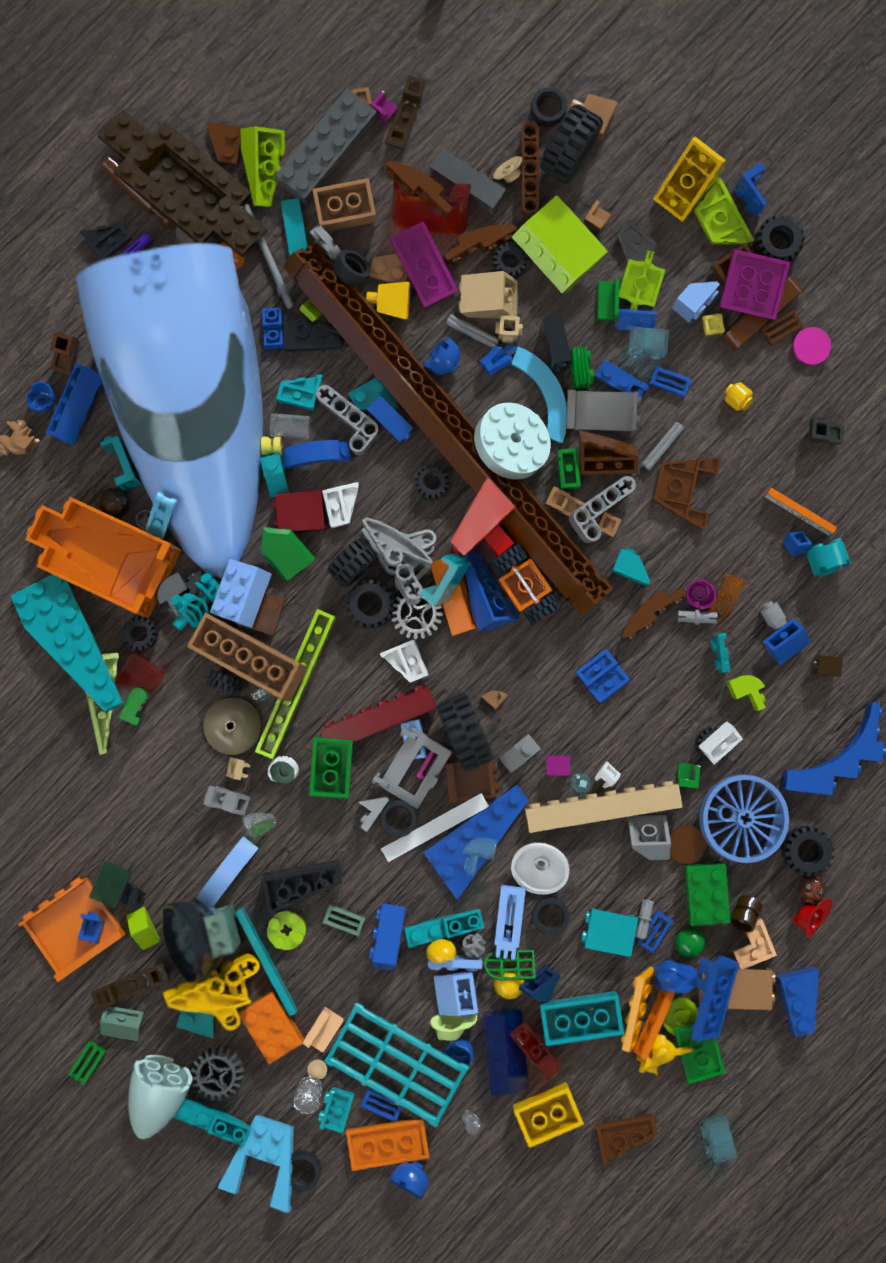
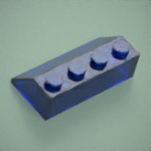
(505, 1058)

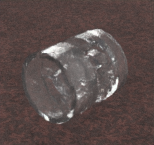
(308, 1095)

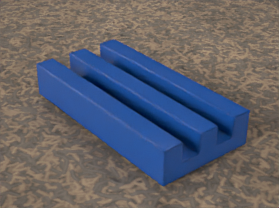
(669, 389)
(663, 917)
(378, 1111)

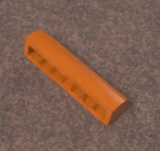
(458, 607)

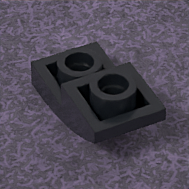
(192, 579)

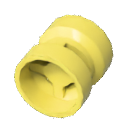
(271, 446)

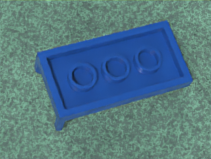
(717, 992)

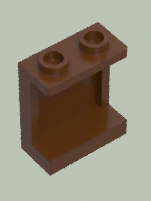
(468, 784)

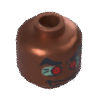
(811, 889)

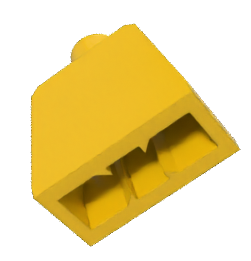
(391, 299)

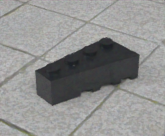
(299, 883)

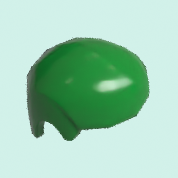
(689, 942)

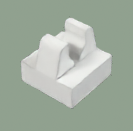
(608, 774)

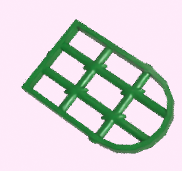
(517, 969)

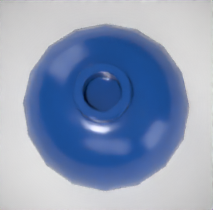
(443, 358)
(410, 1178)

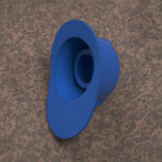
(675, 977)

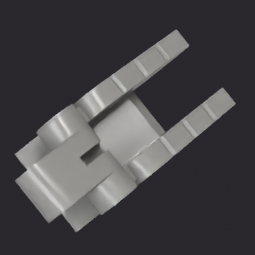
(401, 551)

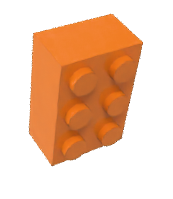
(271, 1026)

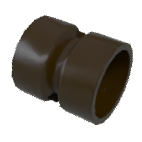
(746, 913)

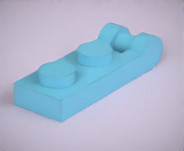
(160, 515)

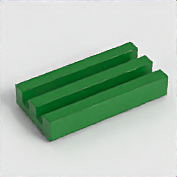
(77, 1076)

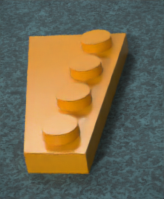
(638, 1008)

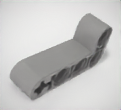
(345, 416)
(603, 504)

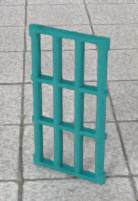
(417, 1065)

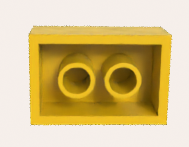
(547, 1114)

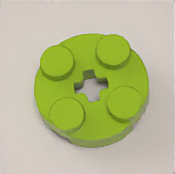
(276, 924)

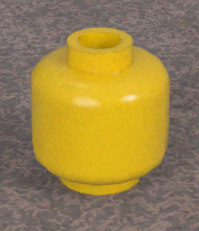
(738, 396)

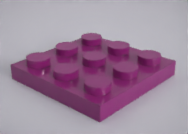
(754, 284)

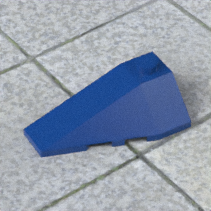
(487, 601)

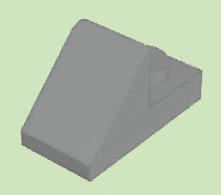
(519, 753)
(375, 806)

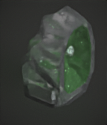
(258, 823)

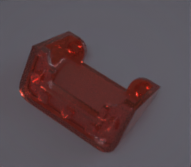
(410, 211)

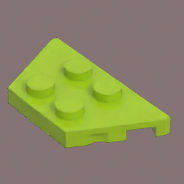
(721, 217)

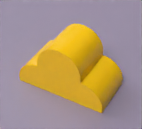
(690, 179)

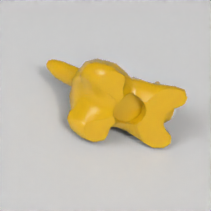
(661, 1053)

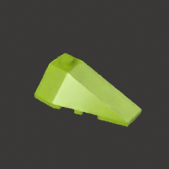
(261, 157)

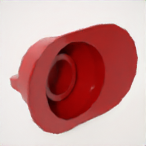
(812, 916)

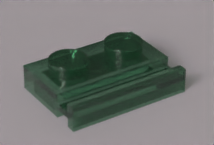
(109, 884)

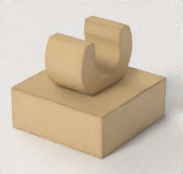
(235, 768)

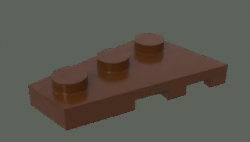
(623, 1134)

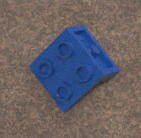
(749, 193)

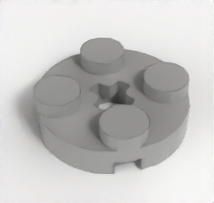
(325, 241)

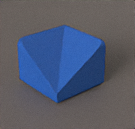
(797, 543)

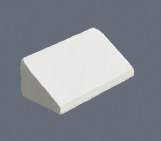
(720, 742)

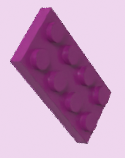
(423, 264)

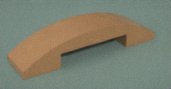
(566, 504)

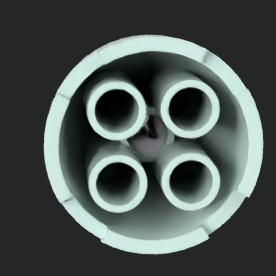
(156, 1093)

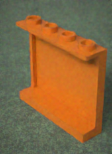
(58, 925)

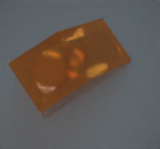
(727, 594)

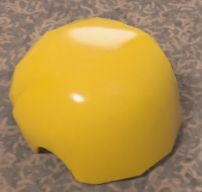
(441, 951)
(508, 988)

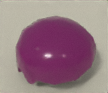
(701, 594)

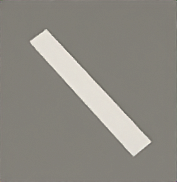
(435, 827)

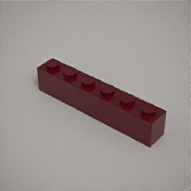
(381, 717)

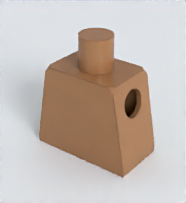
(600, 106)

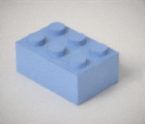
(240, 593)

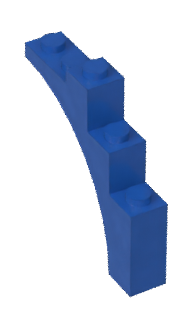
(846, 764)

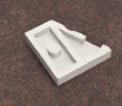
(407, 660)

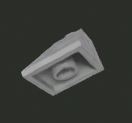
(650, 836)

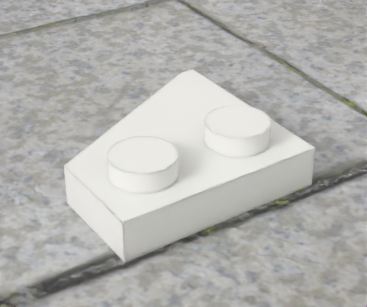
(340, 503)

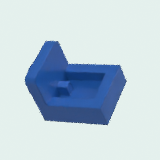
(91, 927)

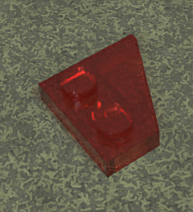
(140, 673)

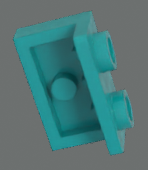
(337, 1109)

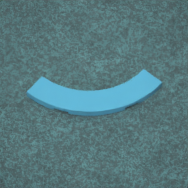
(550, 389)

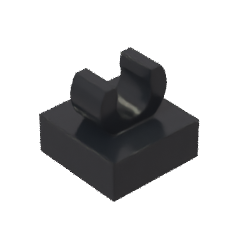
(130, 895)

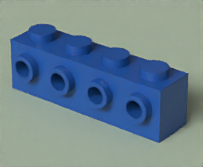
(74, 404)

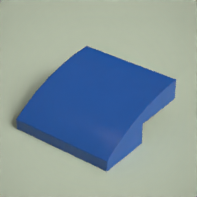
(603, 676)

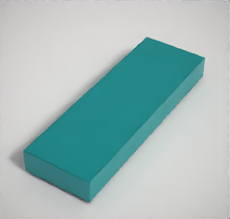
(294, 225)

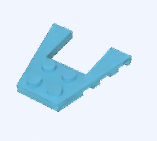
(271, 1143)

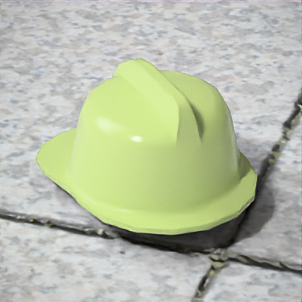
(452, 1027)

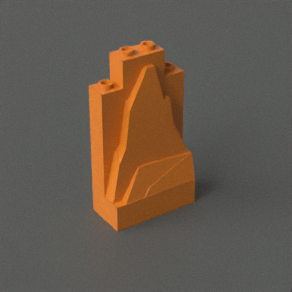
(103, 555)

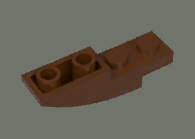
(414, 181)
(486, 238)
(645, 616)

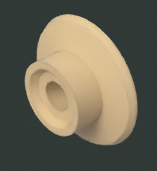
(509, 170)

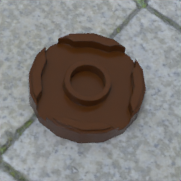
(687, 844)

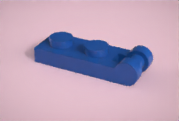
(619, 379)

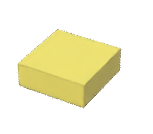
(713, 324)

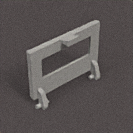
(403, 760)

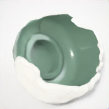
(283, 769)

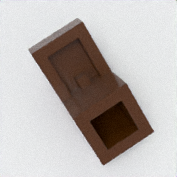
(65, 350)

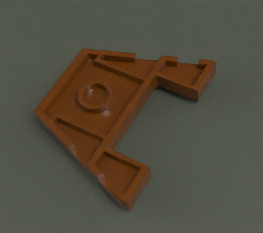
(677, 484)

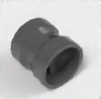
(142, 518)

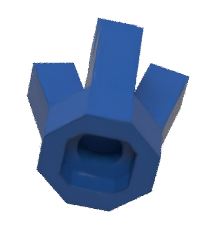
(498, 358)

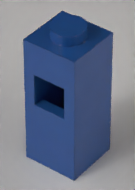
(391, 419)

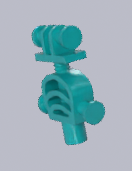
(193, 614)

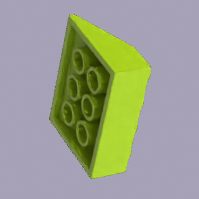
(560, 244)

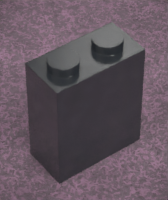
(556, 344)

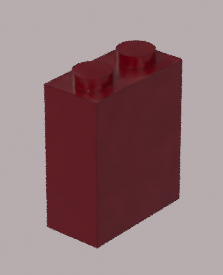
(300, 511)

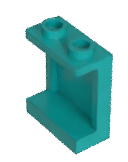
(130, 478)
(441, 594)
(609, 932)

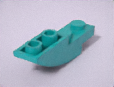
(443, 927)
(214, 1121)

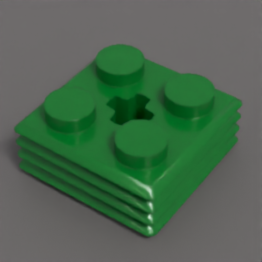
(579, 366)

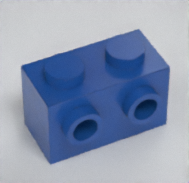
(786, 641)

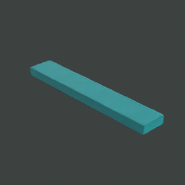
(266, 961)

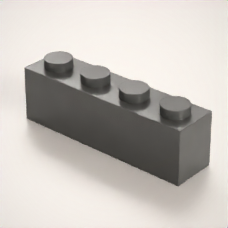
(454, 171)

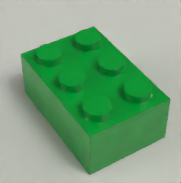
(706, 893)

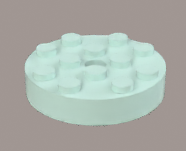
(497, 435)

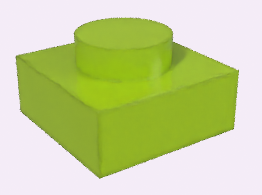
(311, 310)

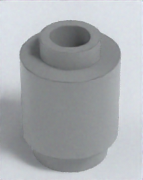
(773, 615)

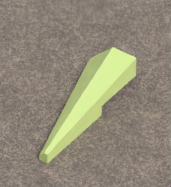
(99, 717)

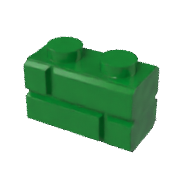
(568, 469)

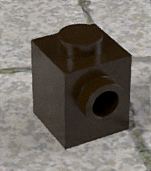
(827, 666)

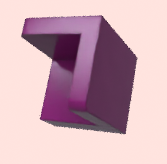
(384, 108)
(557, 765)

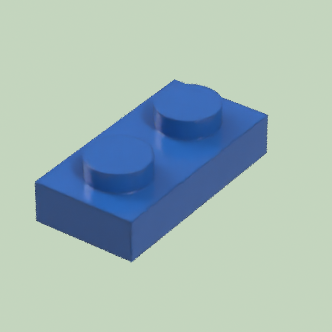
(635, 318)

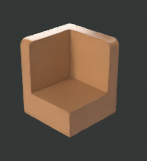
(596, 218)

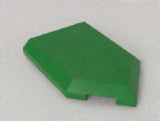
(285, 552)

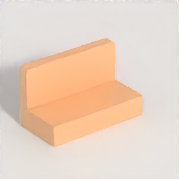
(323, 1030)

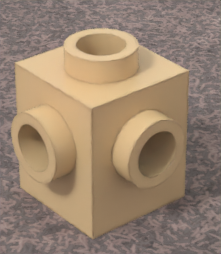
(512, 322)

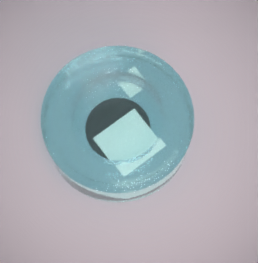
(580, 783)

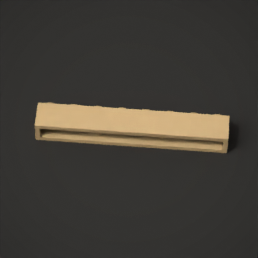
(604, 807)

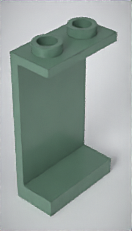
(223, 931)

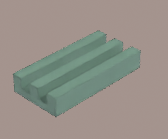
(347, 913)

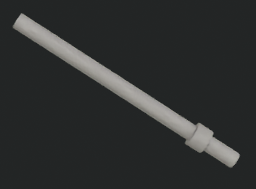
(282, 288)

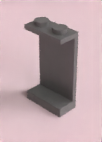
(603, 410)

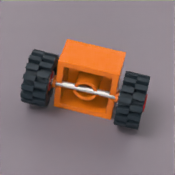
(525, 585)

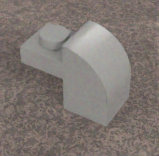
(226, 799)

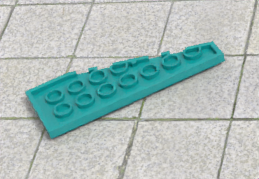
(59, 626)

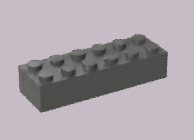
(326, 146)

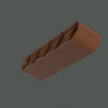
(529, 161)
(752, 324)

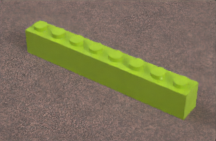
(284, 710)

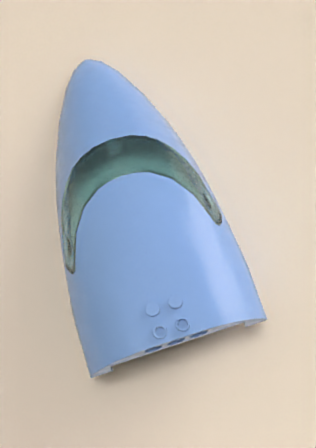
(183, 387)

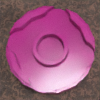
(811, 346)

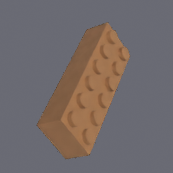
(247, 657)

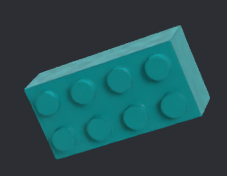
(581, 1018)

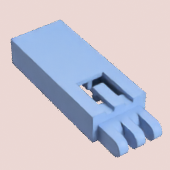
(509, 913)

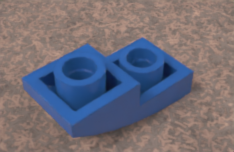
(273, 328)

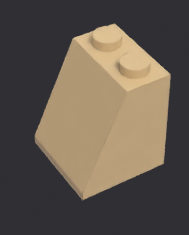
(488, 295)

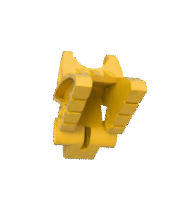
(214, 997)

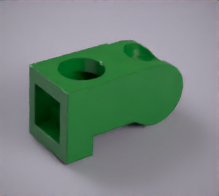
(133, 706)

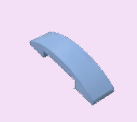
(227, 872)

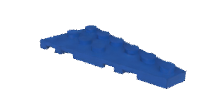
(491, 822)

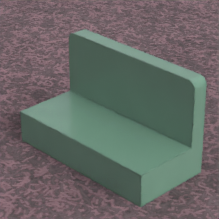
(121, 1023)

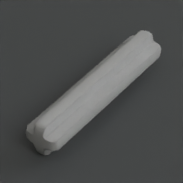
(472, 331)
(662, 446)

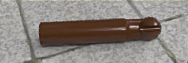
(108, 166)

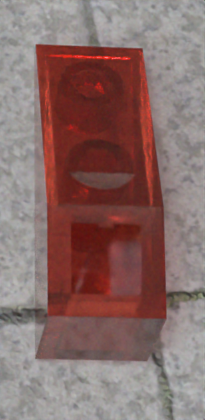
(536, 1051)

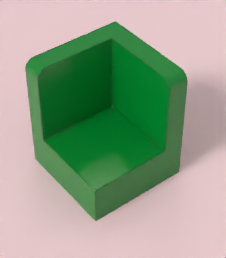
(688, 775)

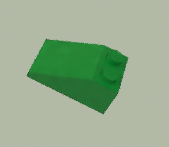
(331, 767)

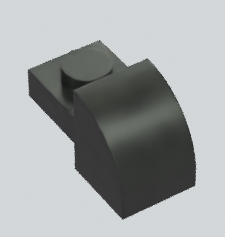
(825, 432)

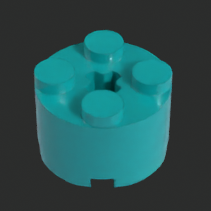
(828, 558)

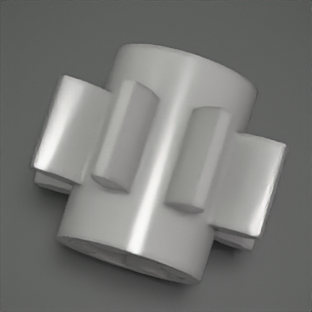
(473, 945)

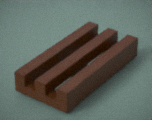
(790, 314)

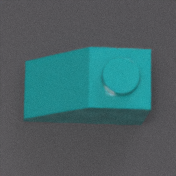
(274, 475)
(630, 566)

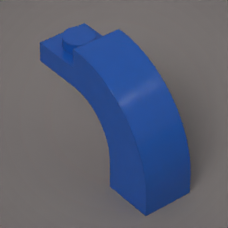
(315, 452)

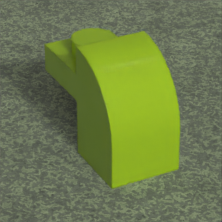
(748, 686)

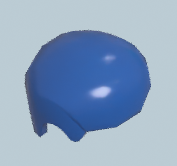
(40, 397)
(460, 1051)

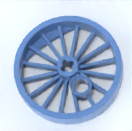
(778, 828)

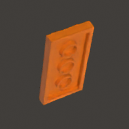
(387, 1143)

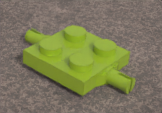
(641, 282)

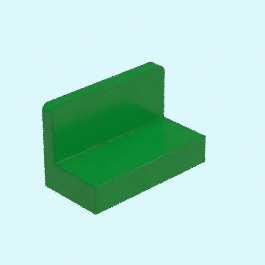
(608, 301)

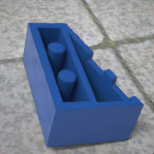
(387, 937)
(799, 999)

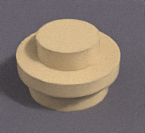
(317, 1069)

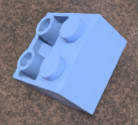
(693, 299)
(456, 993)

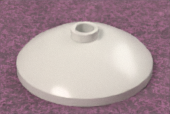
(539, 876)

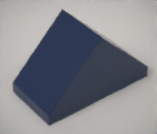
(542, 986)

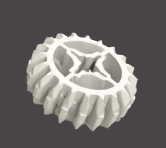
(426, 627)

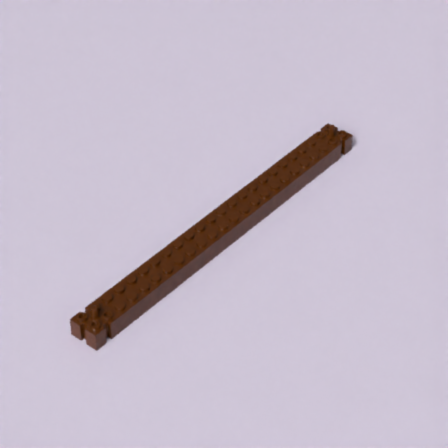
(444, 424)

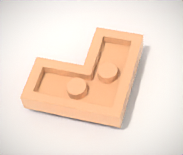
(758, 949)

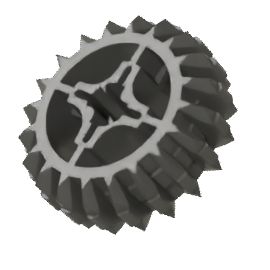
(214, 1065)

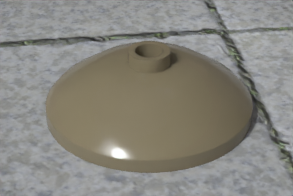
(246, 725)

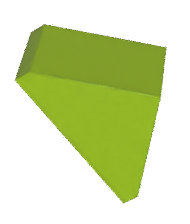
(142, 928)

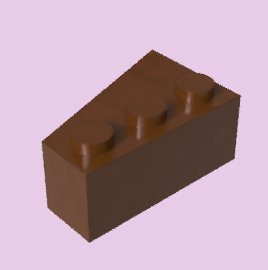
(605, 455)

